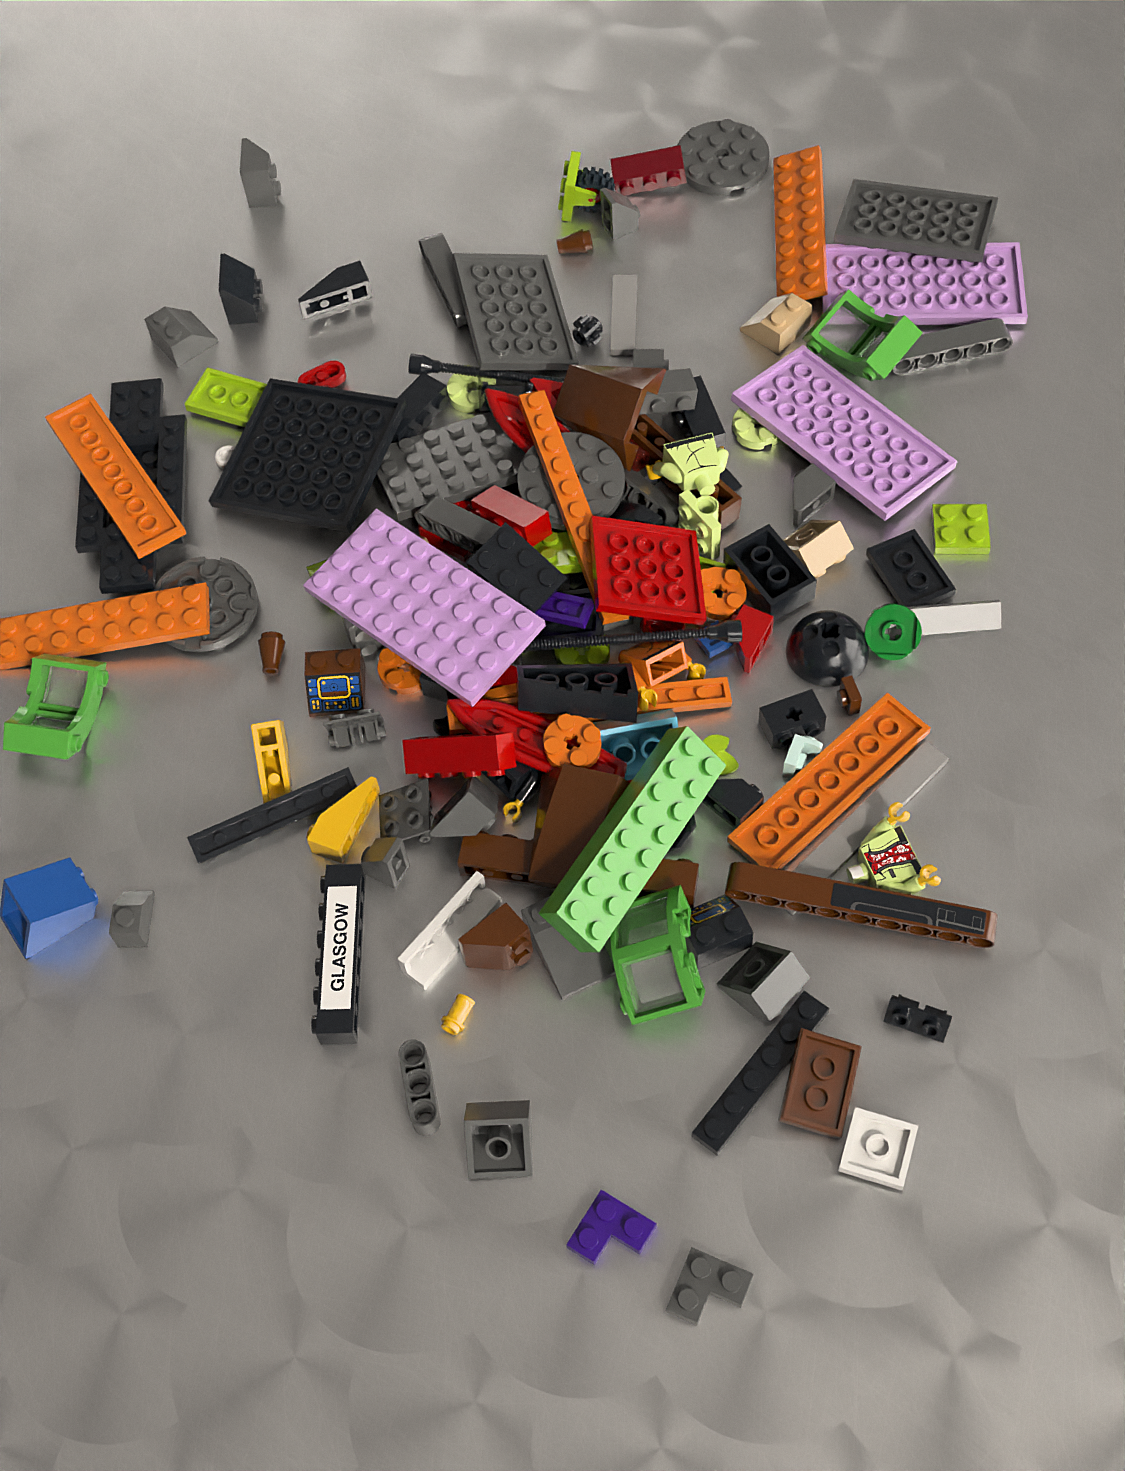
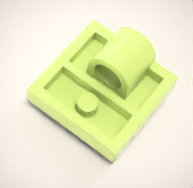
(702, 516)

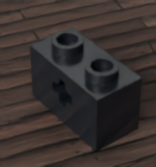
(791, 716)

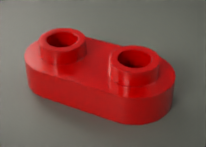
(326, 375)

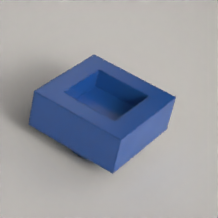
(713, 647)

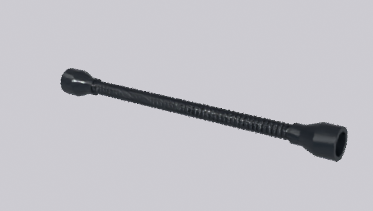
(421, 363)
(726, 631)

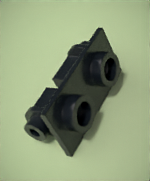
(927, 1022)

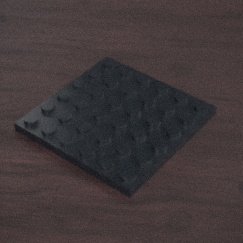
(309, 454)

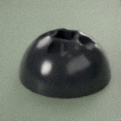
(827, 648)

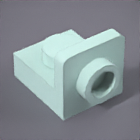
(800, 749)

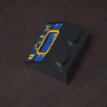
(718, 931)

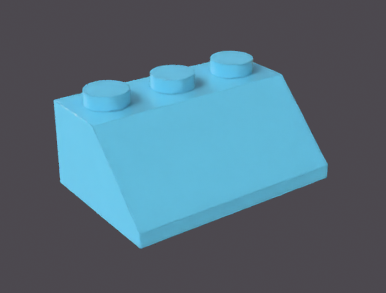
(637, 740)

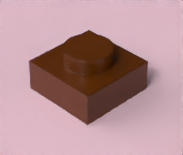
(849, 695)

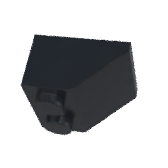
(239, 291)

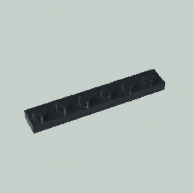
(271, 815)
(758, 1074)

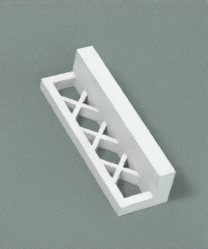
(439, 940)

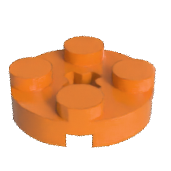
(734, 592)
(396, 678)
(577, 728)

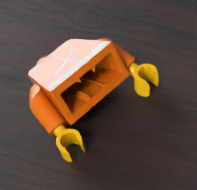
(656, 663)

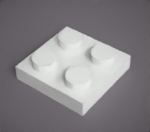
(878, 1148)

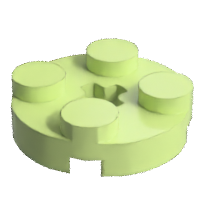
(458, 391)
(748, 435)

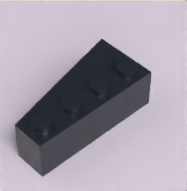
(579, 690)

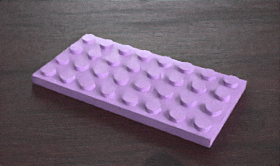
(931, 287)
(844, 432)
(425, 607)

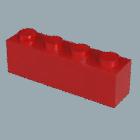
(459, 754)

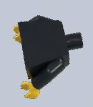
(518, 783)

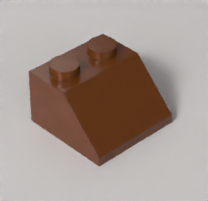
(497, 941)

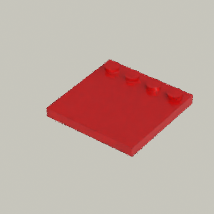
(646, 570)

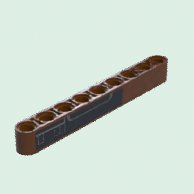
(861, 904)

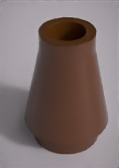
(575, 243)
(271, 650)

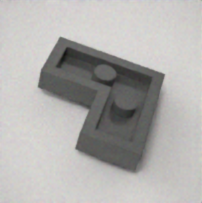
(703, 1277)

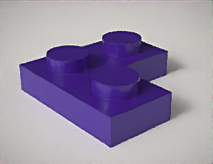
(607, 1220)

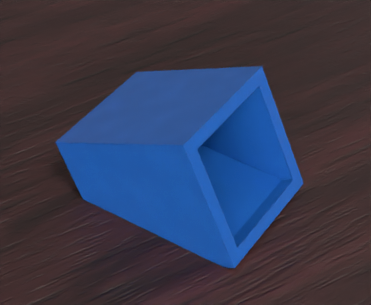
(46, 905)

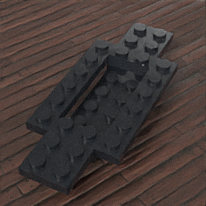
(161, 450)

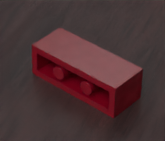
(648, 170)

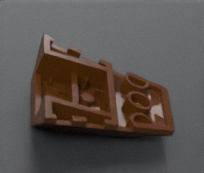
(607, 403)
(568, 814)

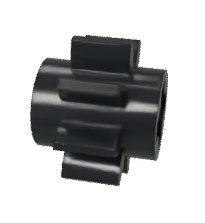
(587, 331)

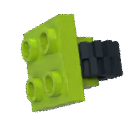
(582, 187)

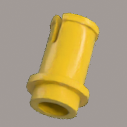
(457, 1014)

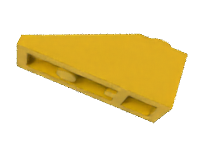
(272, 759)
(341, 823)

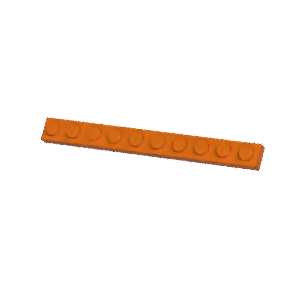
(563, 483)
(678, 696)

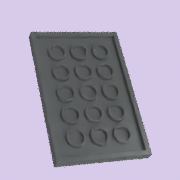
(916, 220)
(514, 312)
(448, 463)

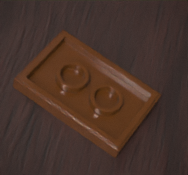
(820, 1083)

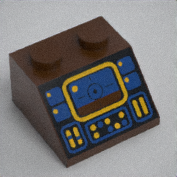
(335, 682)

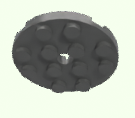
(741, 168)
(597, 470)
(231, 600)

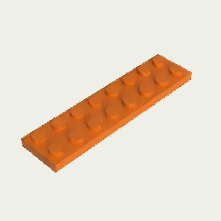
(800, 224)
(115, 476)
(105, 625)
(829, 784)

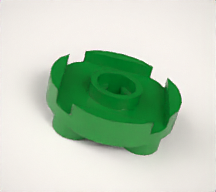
(904, 643)

